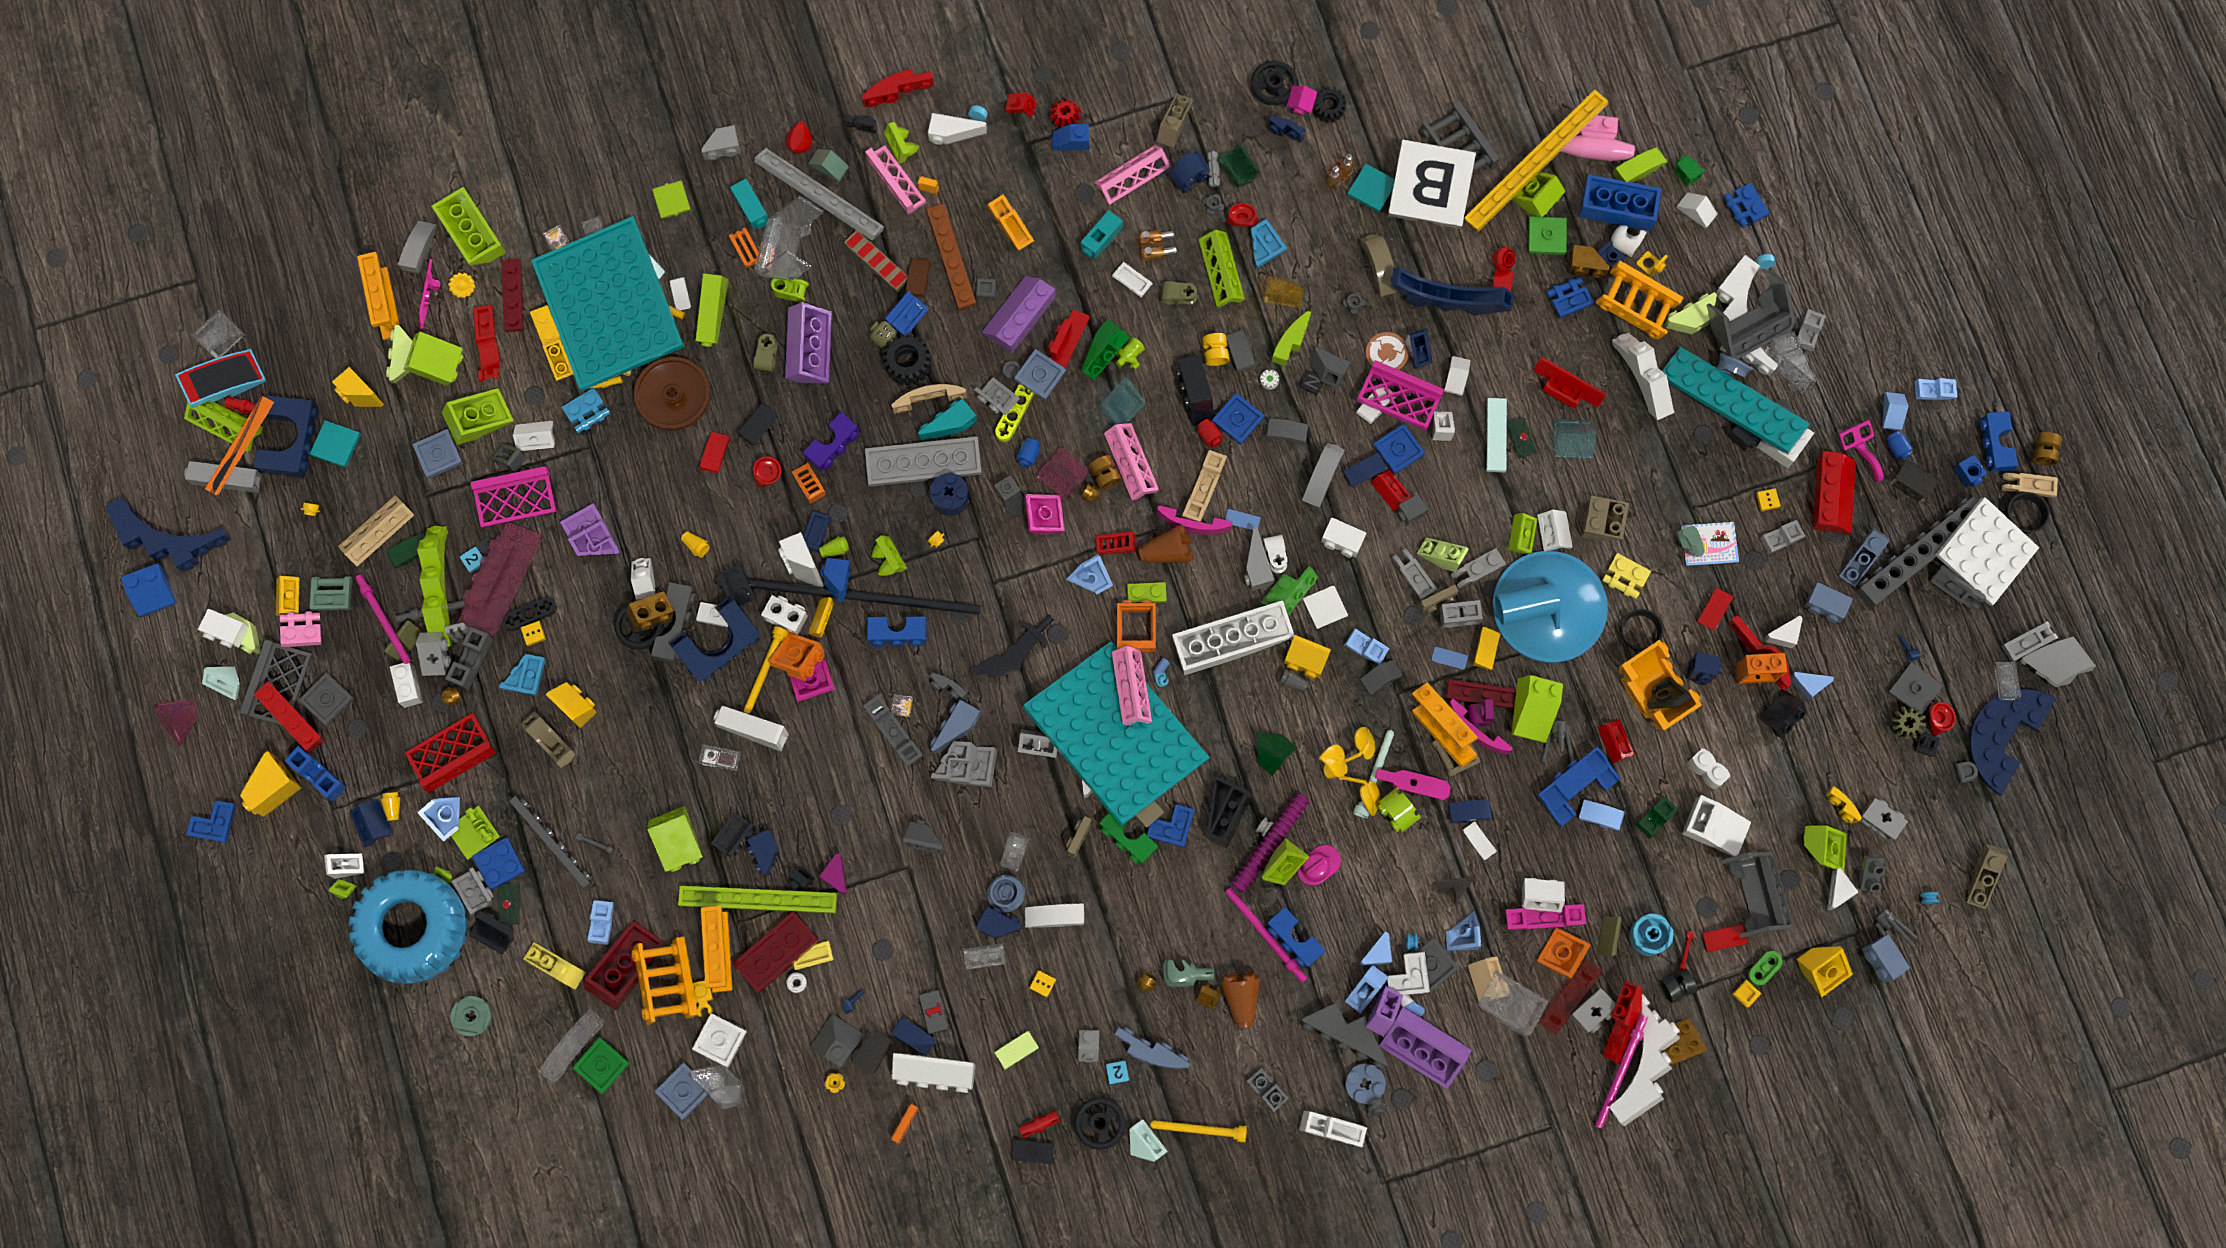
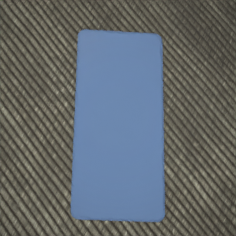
(1242, 519)
(1449, 658)

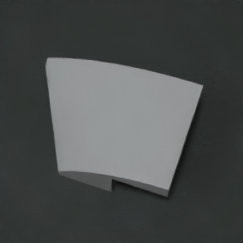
(2060, 661)
(967, 765)

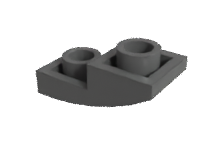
(1240, 351)
(1286, 430)
(943, 683)
(1267, 1089)

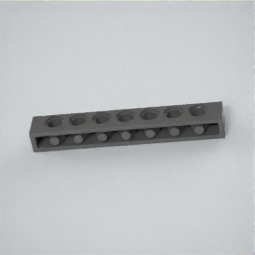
(1872, 595)

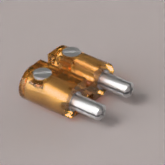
(1340, 172)
(1152, 244)

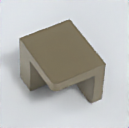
(1150, 814)

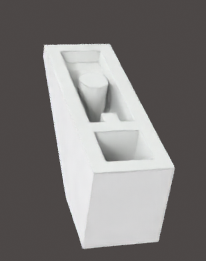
(952, 129)

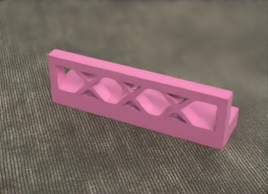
(1130, 167)
(892, 181)
(1128, 461)
(1129, 685)

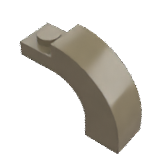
(1381, 263)
(548, 739)

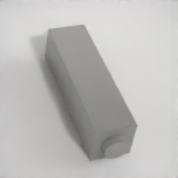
(240, 478)

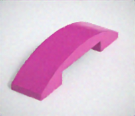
(1219, 526)
(1497, 745)
(1536, 919)

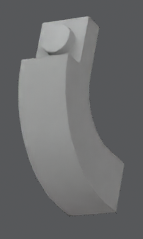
(1323, 474)

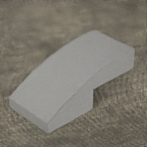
(1810, 329)
(1782, 537)

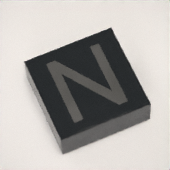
(1311, 383)

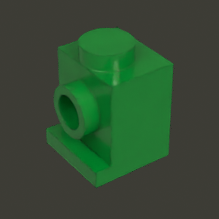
(1688, 170)

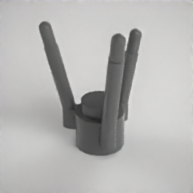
(1560, 732)
(1888, 920)

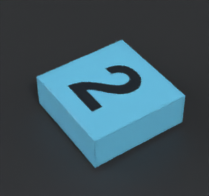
(472, 559)
(1117, 1072)

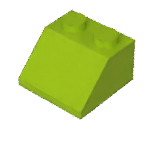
(1539, 194)

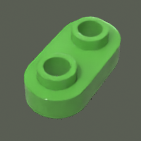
(1765, 969)

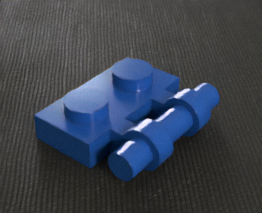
(1750, 202)
(1572, 302)

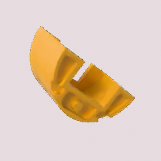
(1643, 673)

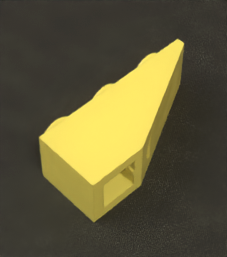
(554, 965)

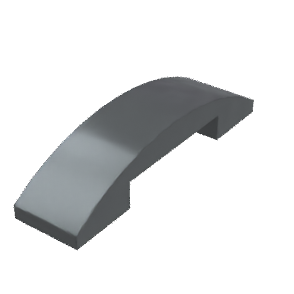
(892, 730)

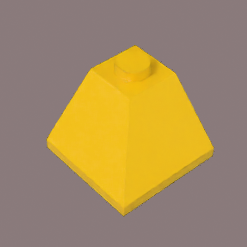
(1825, 968)

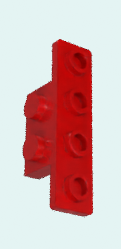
(1068, 337)
(1567, 386)

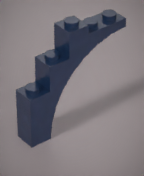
(1451, 297)
(182, 549)

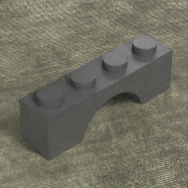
(681, 599)

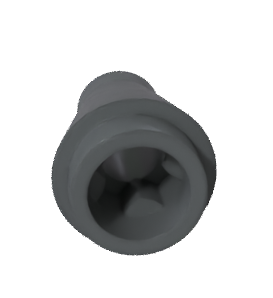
(1293, 680)

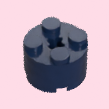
(1189, 170)
(950, 484)

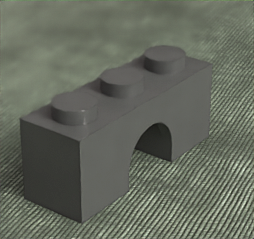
(475, 648)

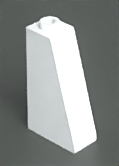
(751, 727)

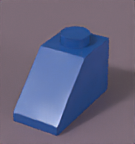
(1071, 137)
(836, 577)

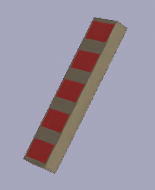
(876, 260)

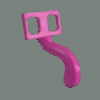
(1859, 444)

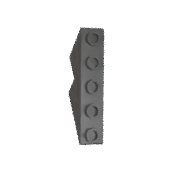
(1354, 1035)

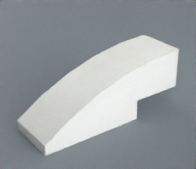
(1054, 915)
(1333, 1128)

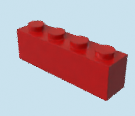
(288, 717)

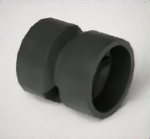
(1677, 986)

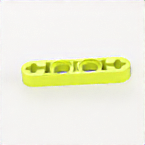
(1019, 410)

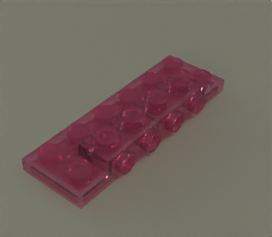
(499, 578)

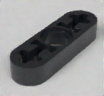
(540, 603)

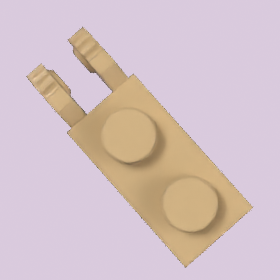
(2037, 484)

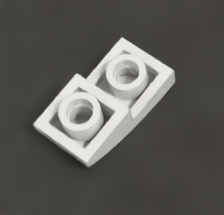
(1371, 414)

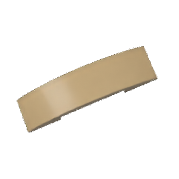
(927, 392)
(1204, 486)

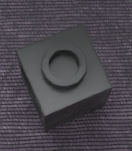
(1007, 490)
(1412, 510)

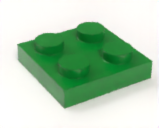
(601, 1065)

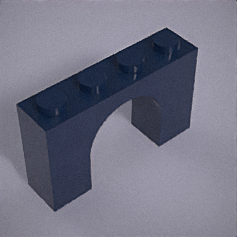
(294, 459)
(740, 635)

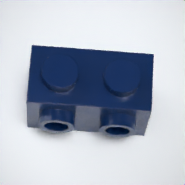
(1703, 668)

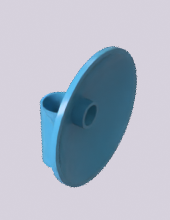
(1550, 606)

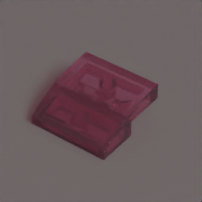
(1063, 473)

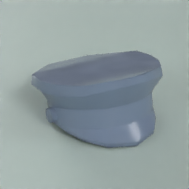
(1733, 366)
(1006, 893)

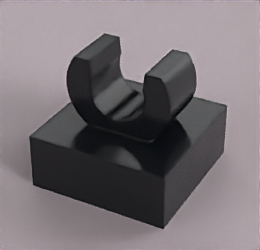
(1927, 744)
(801, 878)

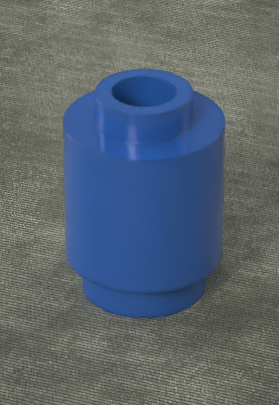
(1899, 445)
(1028, 452)

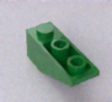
(1104, 347)

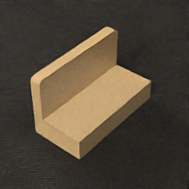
(1482, 973)

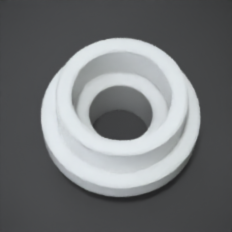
(792, 978)

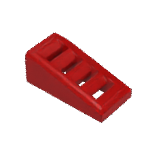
(1132, 548)

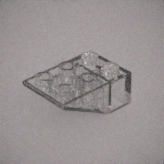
(1791, 362)

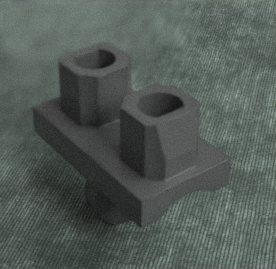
(1871, 872)

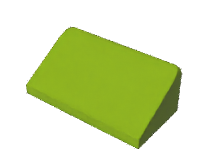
(1522, 533)

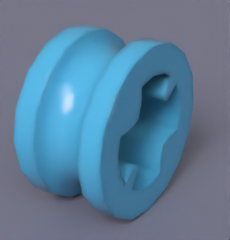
(1929, 898)
(1411, 942)

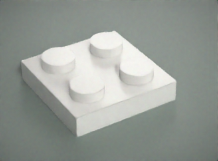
(719, 1040)

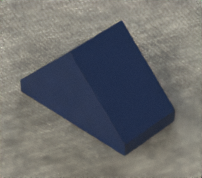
(1419, 348)

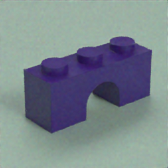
(822, 455)

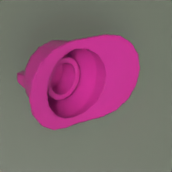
(1320, 865)

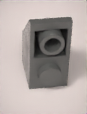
(1329, 367)

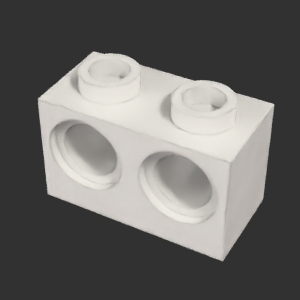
(782, 618)

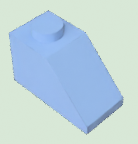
(1366, 989)

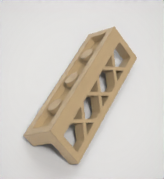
(376, 530)

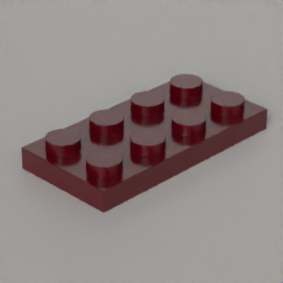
(775, 952)

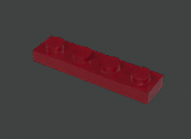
(512, 295)
(1477, 693)

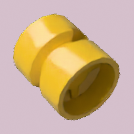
(1215, 348)

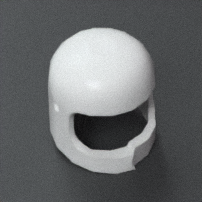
(1625, 242)

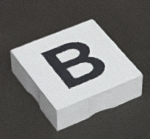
(1431, 184)

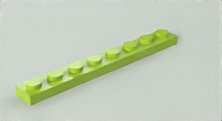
(758, 899)

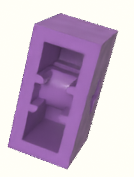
(1384, 1011)

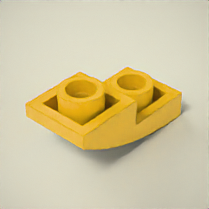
(1848, 810)

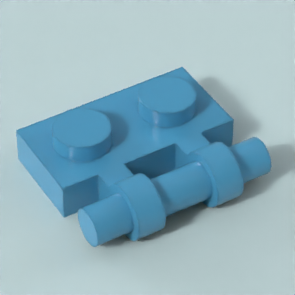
(583, 406)

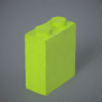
(433, 359)

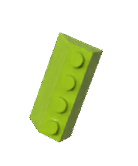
(468, 228)

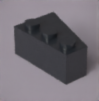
(1196, 389)
(1226, 811)

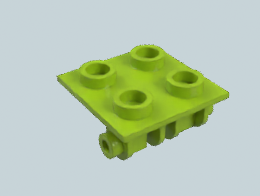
(474, 832)

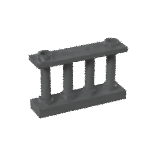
(1469, 129)

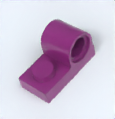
(1481, 713)

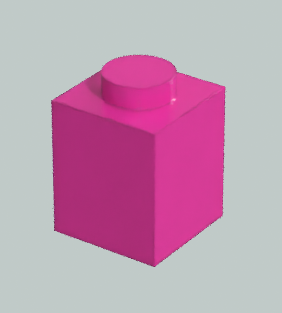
(1301, 100)

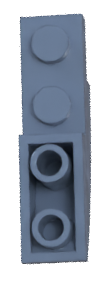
(1158, 1056)

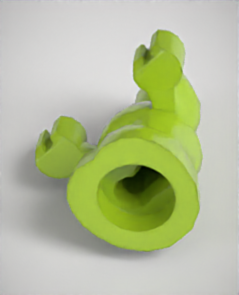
(1129, 353)

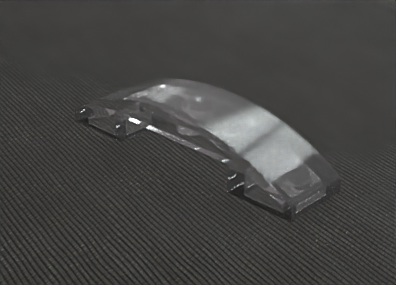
(570, 1045)

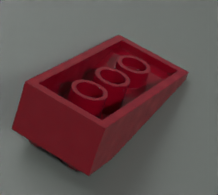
(616, 971)

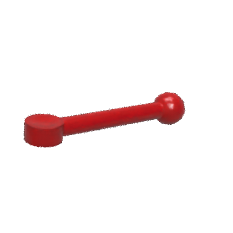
(1689, 935)

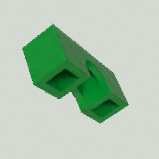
(1139, 849)

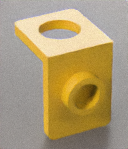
(1657, 267)

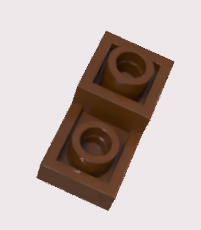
(917, 277)

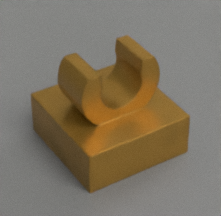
(1208, 997)

